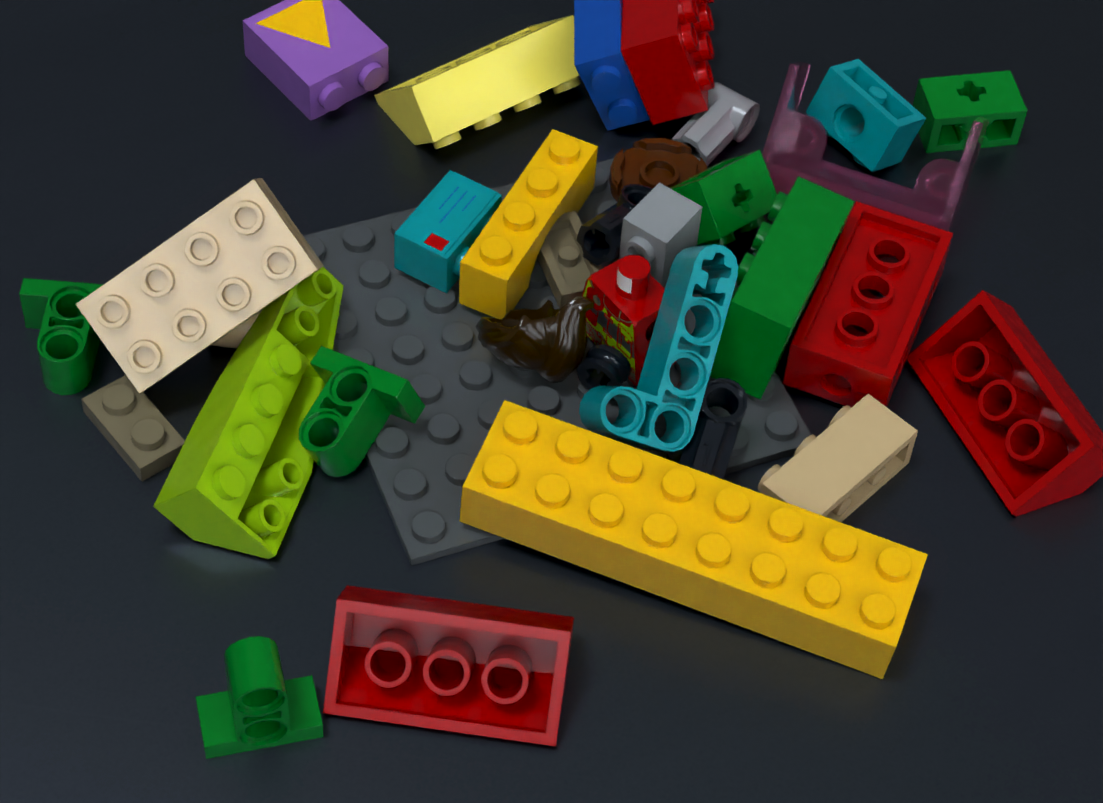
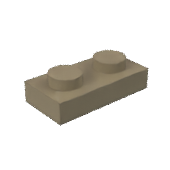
(564, 261)
(133, 427)

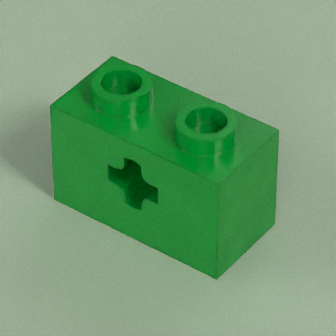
(958, 100)
(732, 197)

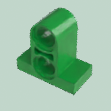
(66, 339)
(351, 421)
(259, 704)

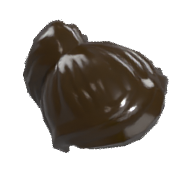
(539, 338)

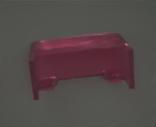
(798, 146)

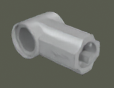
(727, 118)

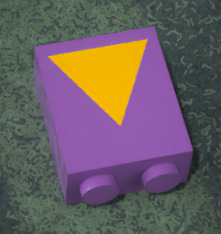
(316, 53)

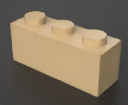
(844, 462)

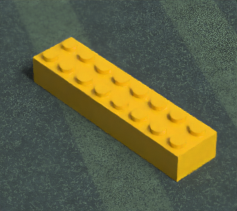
(692, 538)

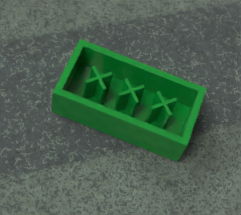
(778, 283)

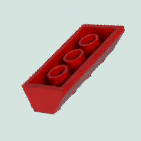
(1010, 406)
(448, 665)

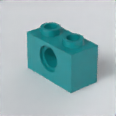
(865, 115)

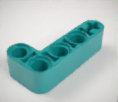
(669, 344)

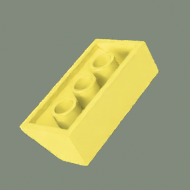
(484, 83)

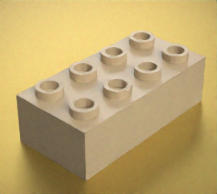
(199, 284)

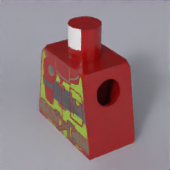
(624, 309)

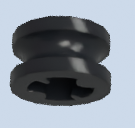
(603, 367)

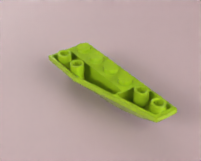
(244, 453)

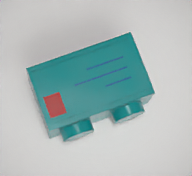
(443, 230)

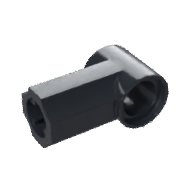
(602, 234)
(715, 435)

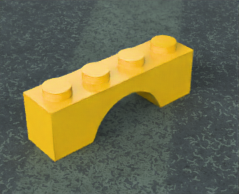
(504, 253)

